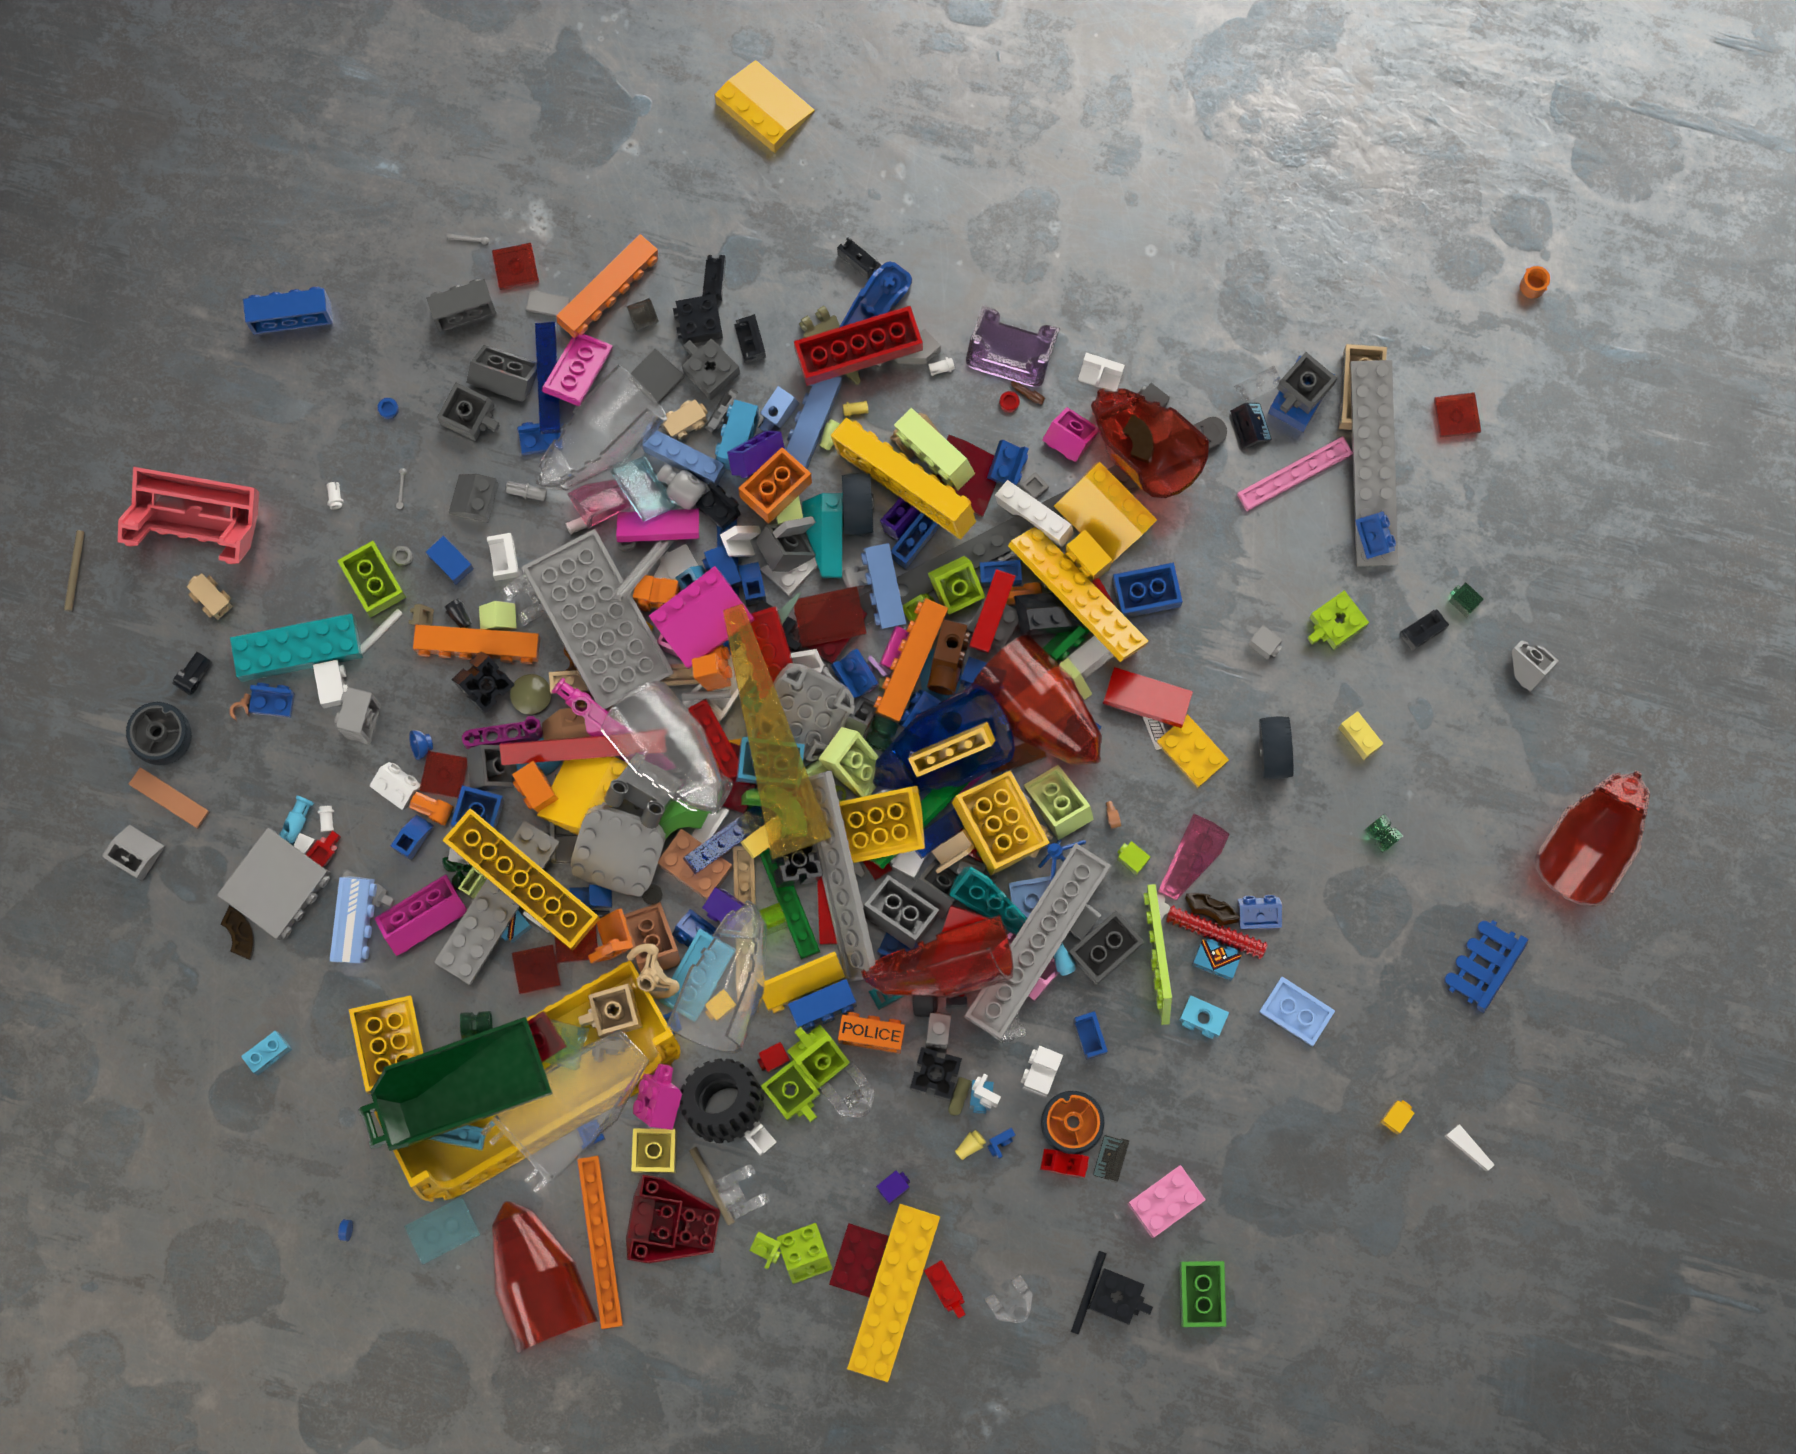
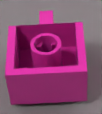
(658, 1099)

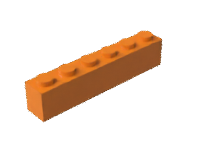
(607, 286)
(469, 642)
(911, 660)

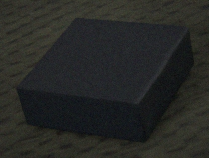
(956, 1002)

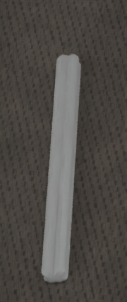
(642, 569)

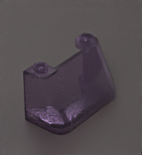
(1010, 350)

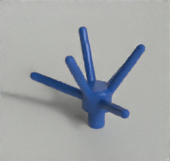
(1055, 852)

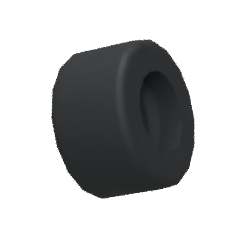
(924, 1006)

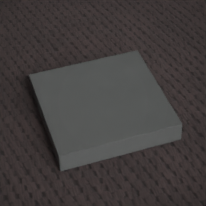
(657, 375)

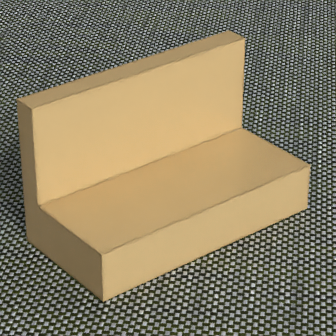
(953, 850)

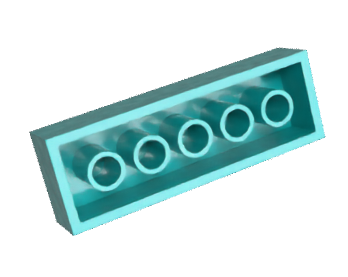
(295, 647)

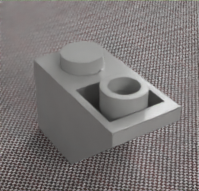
(930, 350)

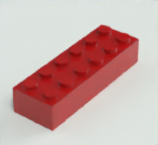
(858, 345)

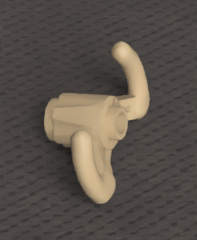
(653, 974)

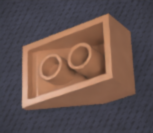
(651, 927)

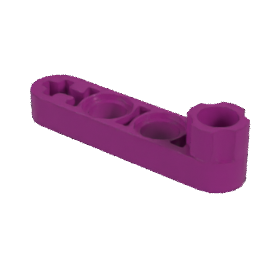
(502, 730)

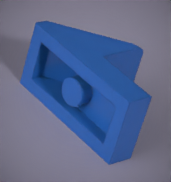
(593, 896)

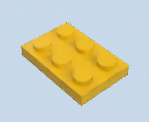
(1193, 751)

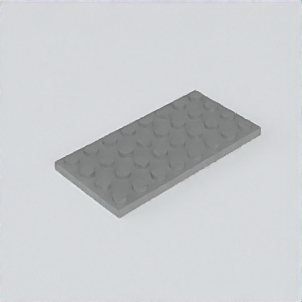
(601, 633)

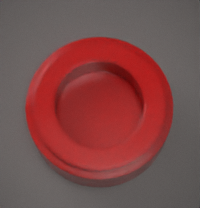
(1009, 401)

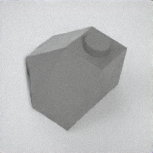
(1531, 664)

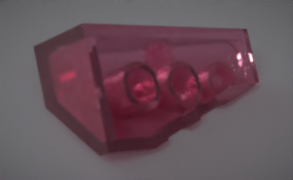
(599, 501)
(1197, 850)

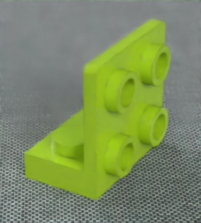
(804, 1253)

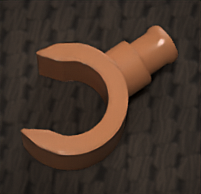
(243, 703)
(1112, 815)

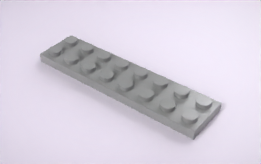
(490, 912)

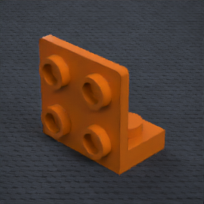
(614, 937)

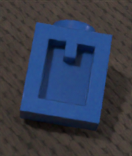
(1004, 1139)

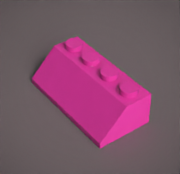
(421, 915)

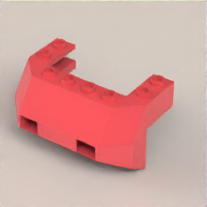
(190, 509)

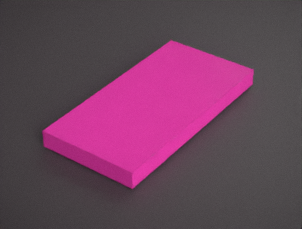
(577, 369)
(666, 526)

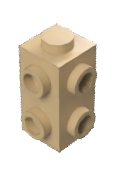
(684, 420)
(205, 591)

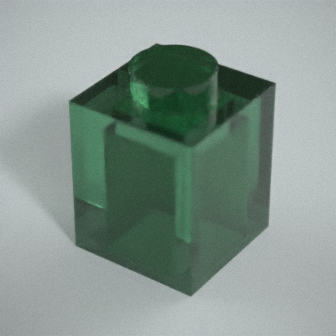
(1465, 599)

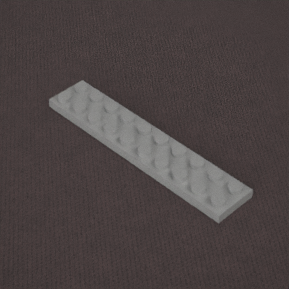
(1373, 450)
(841, 884)
(1040, 939)

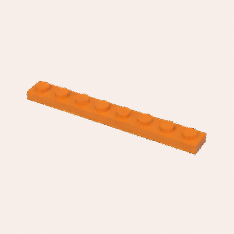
(600, 1242)

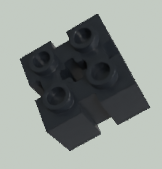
(494, 683)
(805, 871)
(929, 1062)

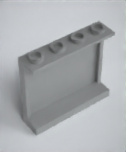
(274, 884)

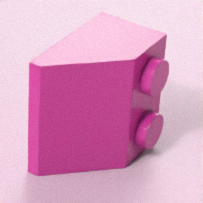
(1070, 434)

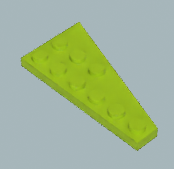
(1158, 959)

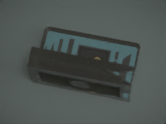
(1110, 1158)

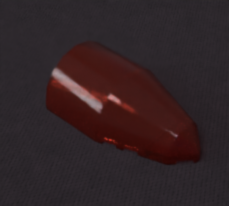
(1178, 444)
(1042, 702)
(1596, 840)
(949, 965)
(535, 1279)

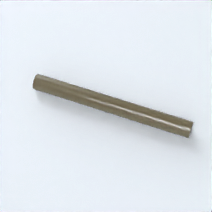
(74, 571)
(710, 1184)

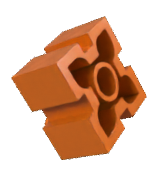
(654, 592)

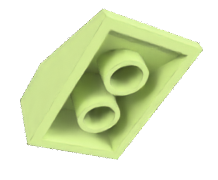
(851, 761)
(1059, 802)

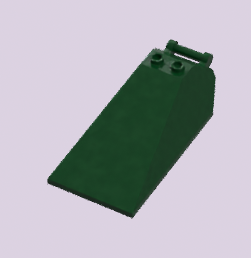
(456, 1086)

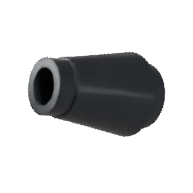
(458, 613)

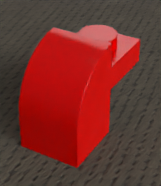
(1064, 1164)

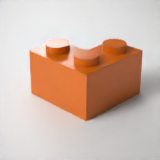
(713, 669)
(535, 786)

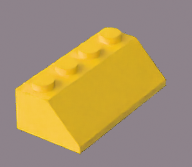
(802, 982)

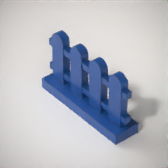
(1485, 975)

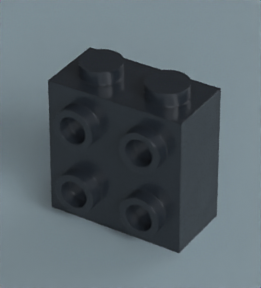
(698, 319)

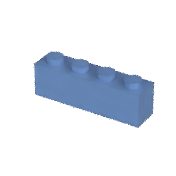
(684, 458)
(884, 586)

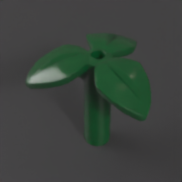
(458, 868)

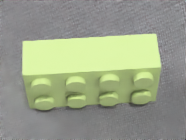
(933, 449)

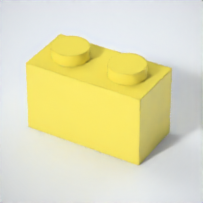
(1360, 735)

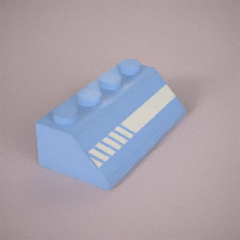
(353, 919)

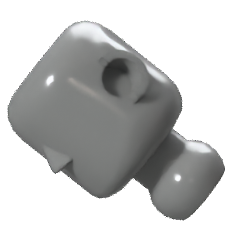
(682, 487)

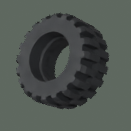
(732, 1121)

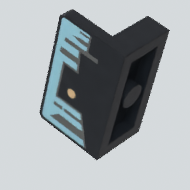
(1250, 424)

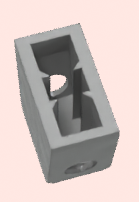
(938, 1032)

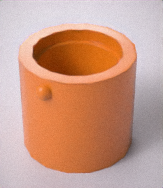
(1534, 282)

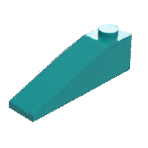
(827, 532)
(986, 898)

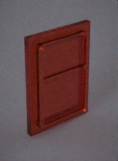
(829, 617)

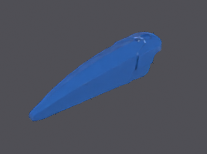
(880, 294)

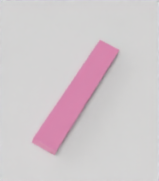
(1295, 473)

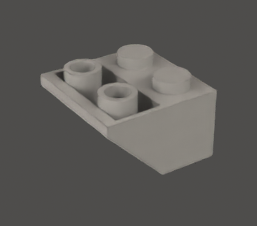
(133, 852)

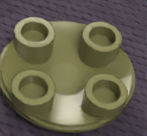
(530, 694)

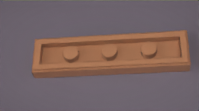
(169, 798)

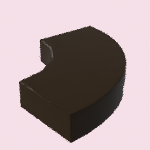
(1141, 439)
(1219, 911)
(240, 932)

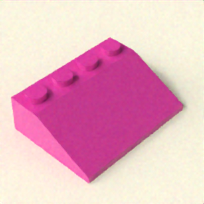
(694, 617)

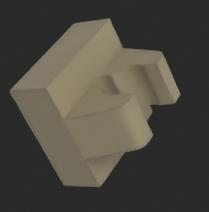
(421, 615)

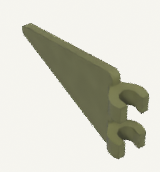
(827, 323)

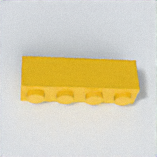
(952, 749)

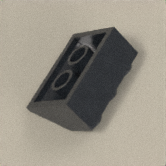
(1044, 615)

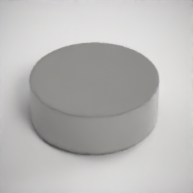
(402, 556)

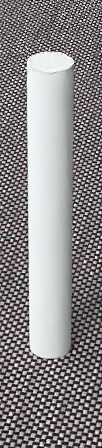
(380, 630)

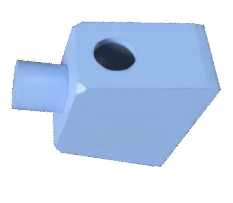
(781, 402)

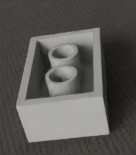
(358, 715)

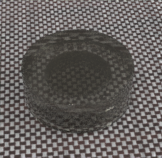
(652, 895)

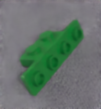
(1062, 643)

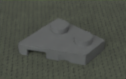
(716, 418)

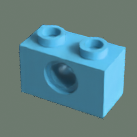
(1216, 1017)
(266, 1053)

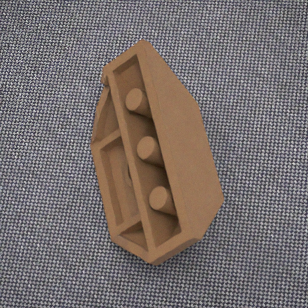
(565, 725)

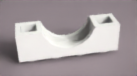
(1022, 504)

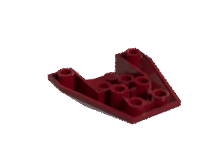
(669, 1223)

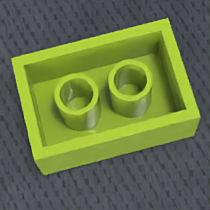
(371, 579)

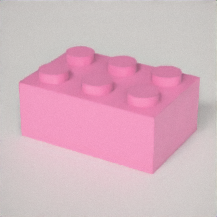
(1166, 1201)

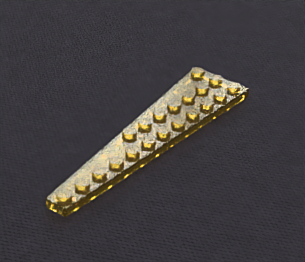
(784, 789)

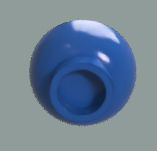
(420, 744)

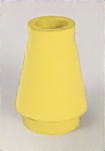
(972, 1143)

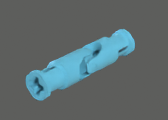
(295, 820)

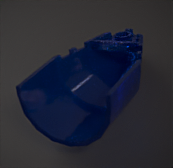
(937, 723)

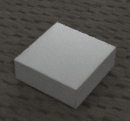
(1034, 486)

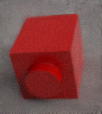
(773, 1058)

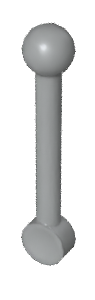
(484, 240)
(399, 505)

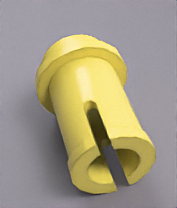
(855, 408)

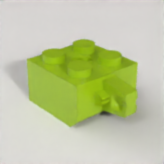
(1331, 631)
(817, 1055)
(801, 1101)

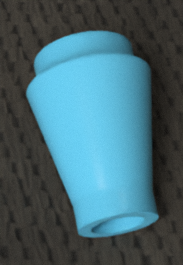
(1064, 962)

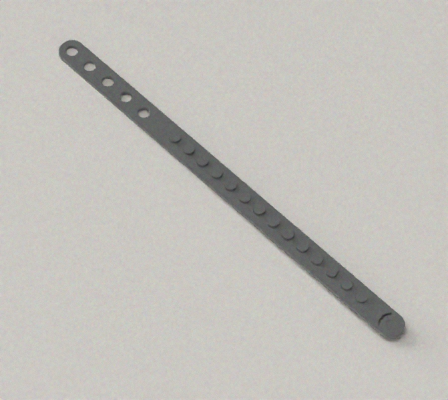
(996, 540)

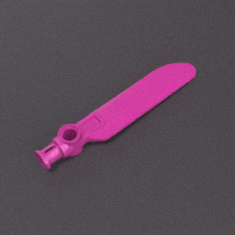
(593, 712)

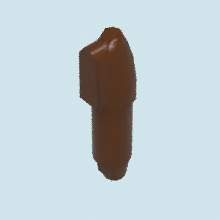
(1033, 396)

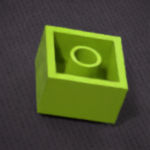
(956, 584)

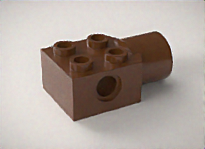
(948, 661)

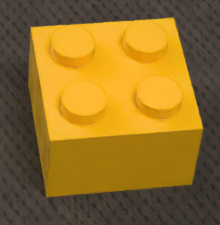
(1088, 556)

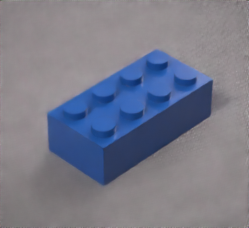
(287, 310)

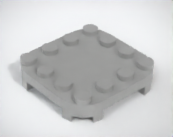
(813, 706)
(617, 850)

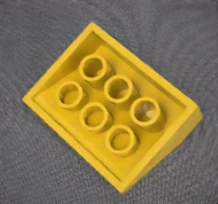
(763, 105)
(1105, 511)
(579, 788)
(1000, 822)
(883, 824)
(384, 1036)

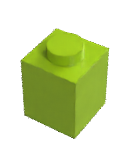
(1132, 857)

